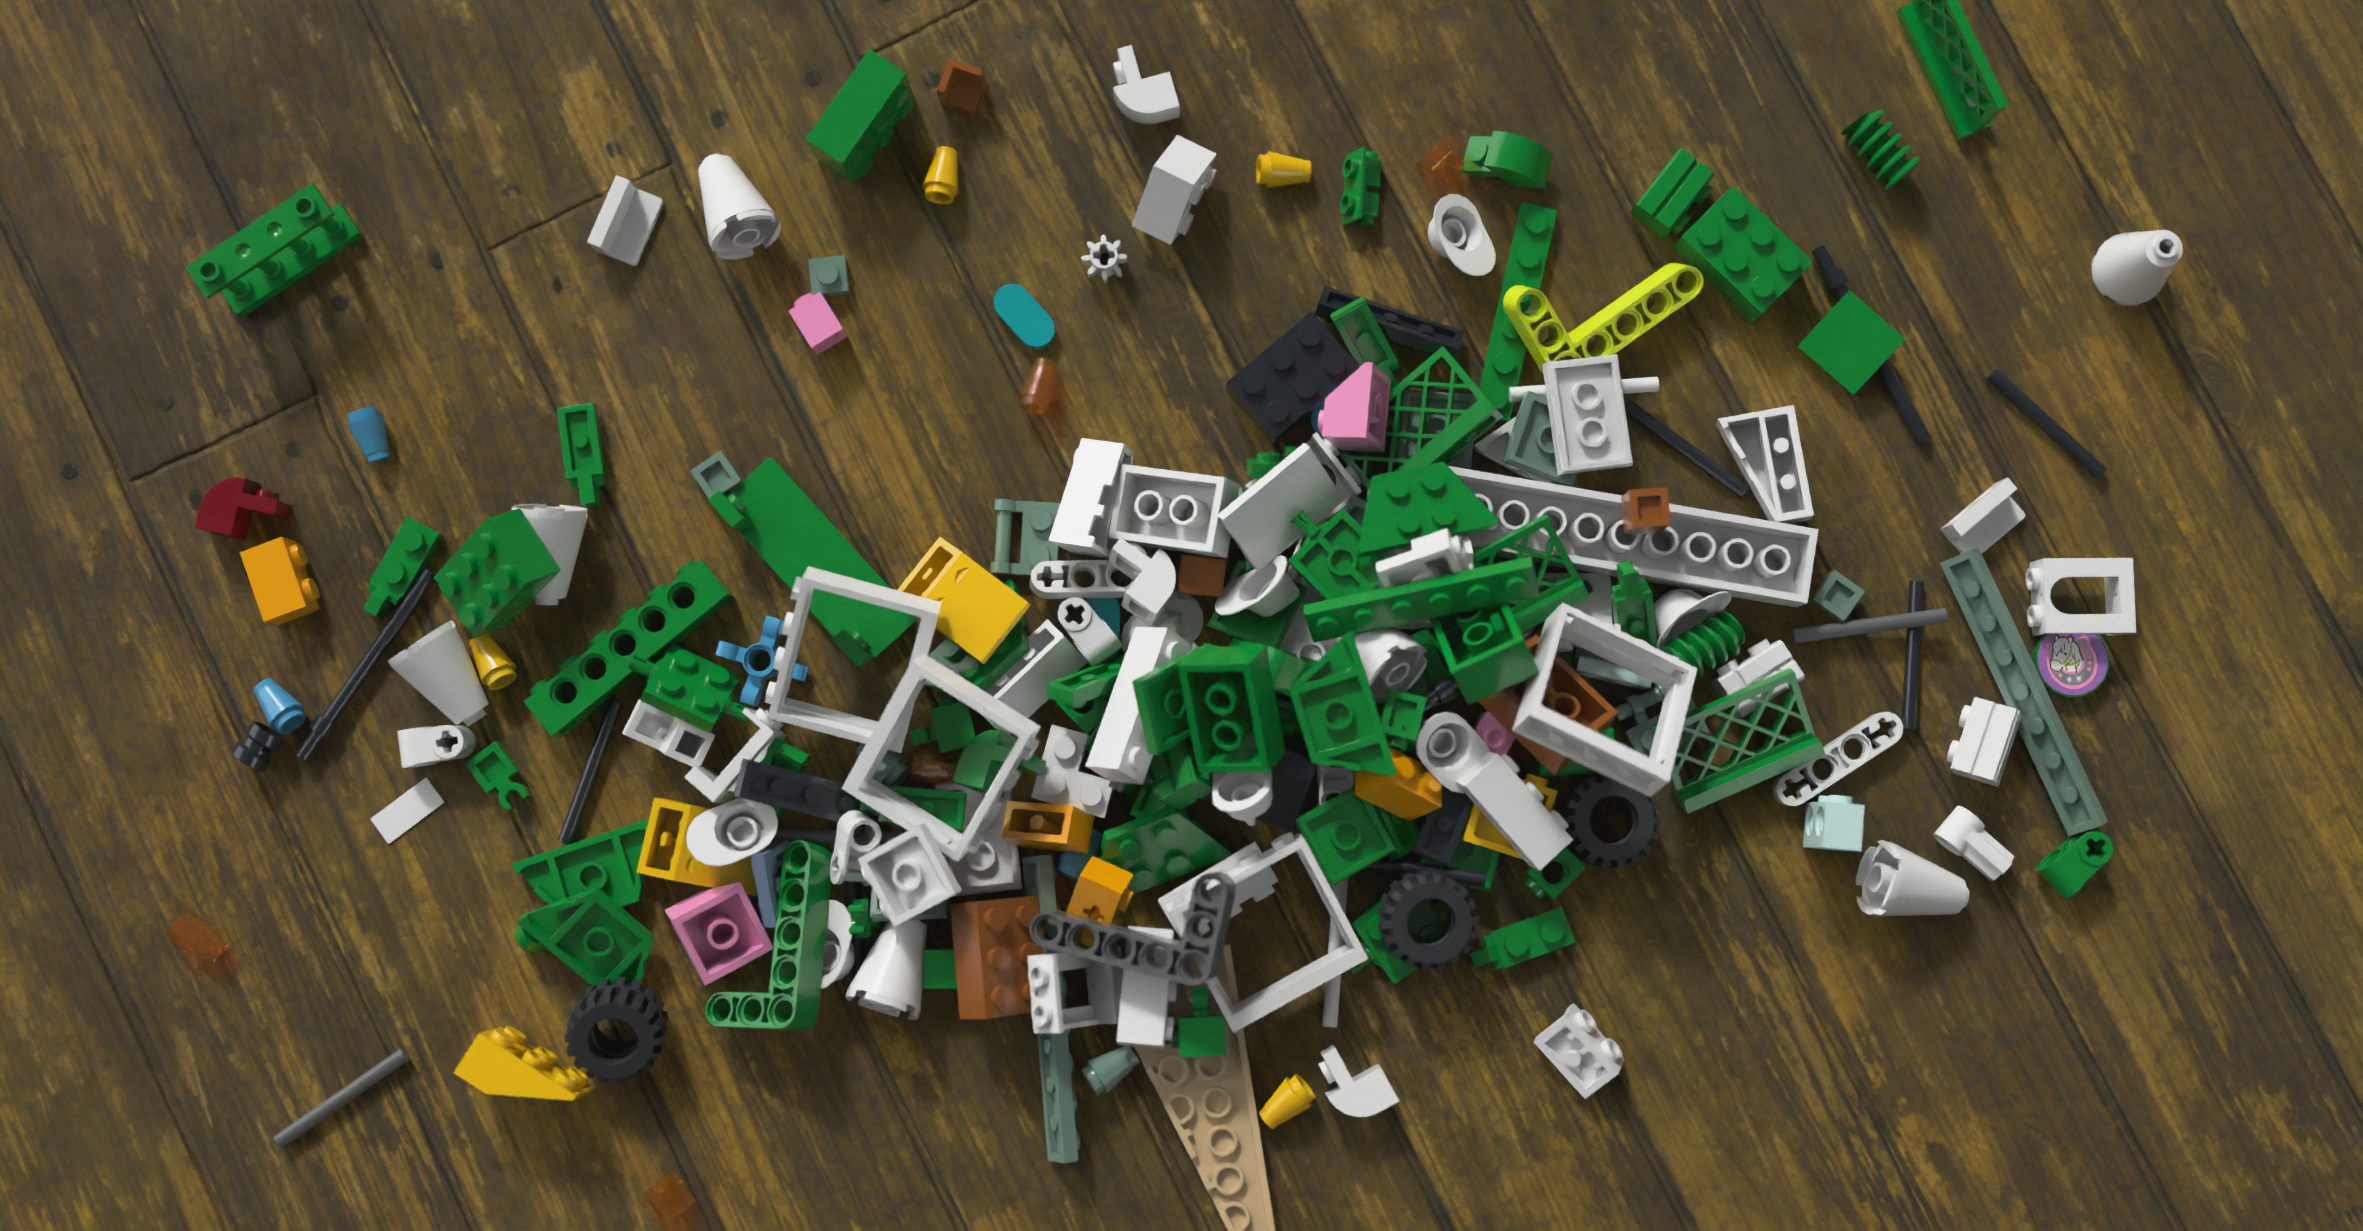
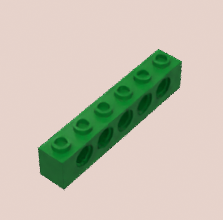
(547, 697)

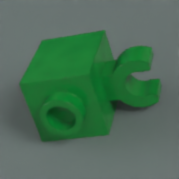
(952, 727)
(1202, 1032)

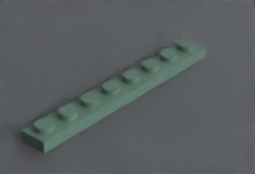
(2024, 691)
(1053, 1048)

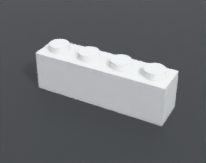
(1120, 743)

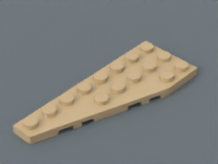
(1216, 1111)

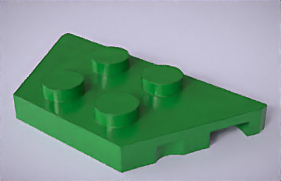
(1416, 504)
(983, 675)
(1340, 713)
(1161, 847)
(599, 861)
(592, 936)

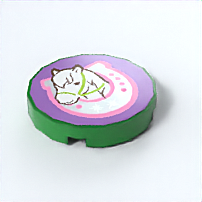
(2071, 663)

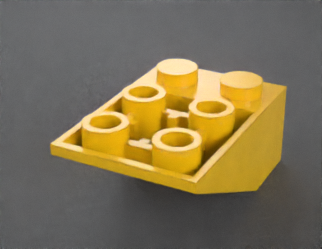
(975, 605)
(667, 852)
(508, 1066)

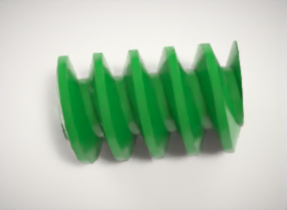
(1881, 148)
(1708, 642)

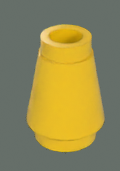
(1281, 170)
(942, 176)
(492, 662)
(1287, 1101)

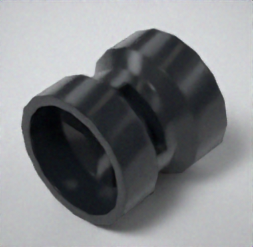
(258, 746)

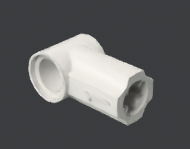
(1965, 836)

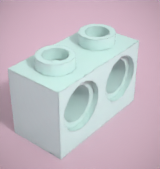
(1833, 824)

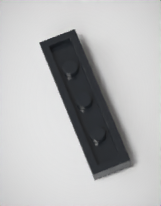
(1398, 326)
(795, 791)

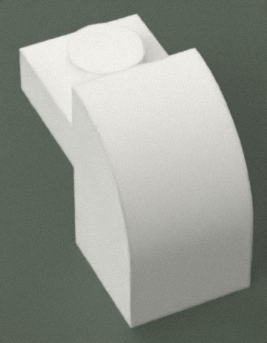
(1145, 99)
(1152, 579)
(668, 734)
(1357, 1095)

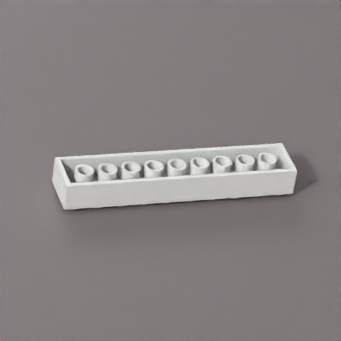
(1695, 552)

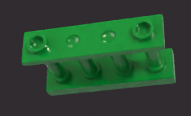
(275, 250)

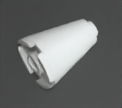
(734, 210)
(2135, 265)
(561, 533)
(1390, 660)
(444, 674)
(1907, 884)
(893, 971)

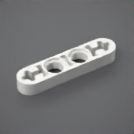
(1100, 570)
(1839, 762)

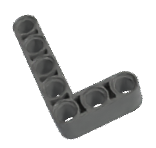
(1144, 944)

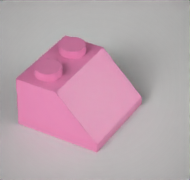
(1358, 411)
(719, 930)

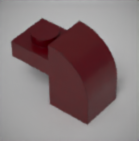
(230, 505)

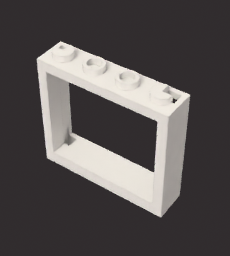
(822, 718)
(1586, 745)
(904, 812)
(1304, 978)

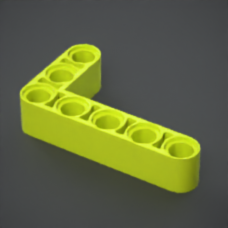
(1604, 323)

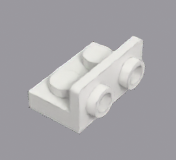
(1580, 1051)

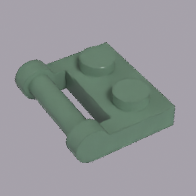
(1036, 531)

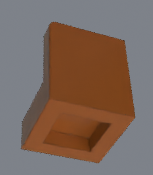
(962, 87)
(1645, 510)
(1200, 577)

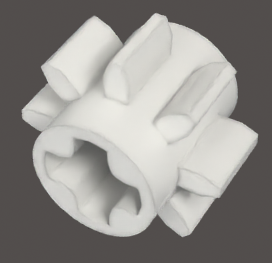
(1095, 256)

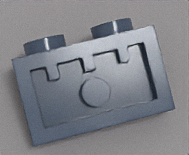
(767, 873)

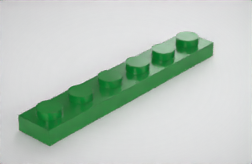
(1525, 268)
(1422, 599)

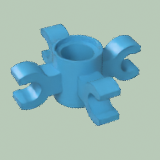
(768, 642)

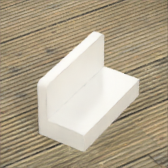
(625, 222)
(1985, 519)

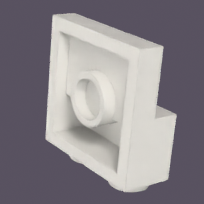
(1430, 557)
(909, 874)

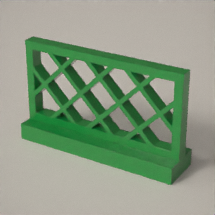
(1949, 63)
(1449, 441)
(1565, 590)
(1755, 765)

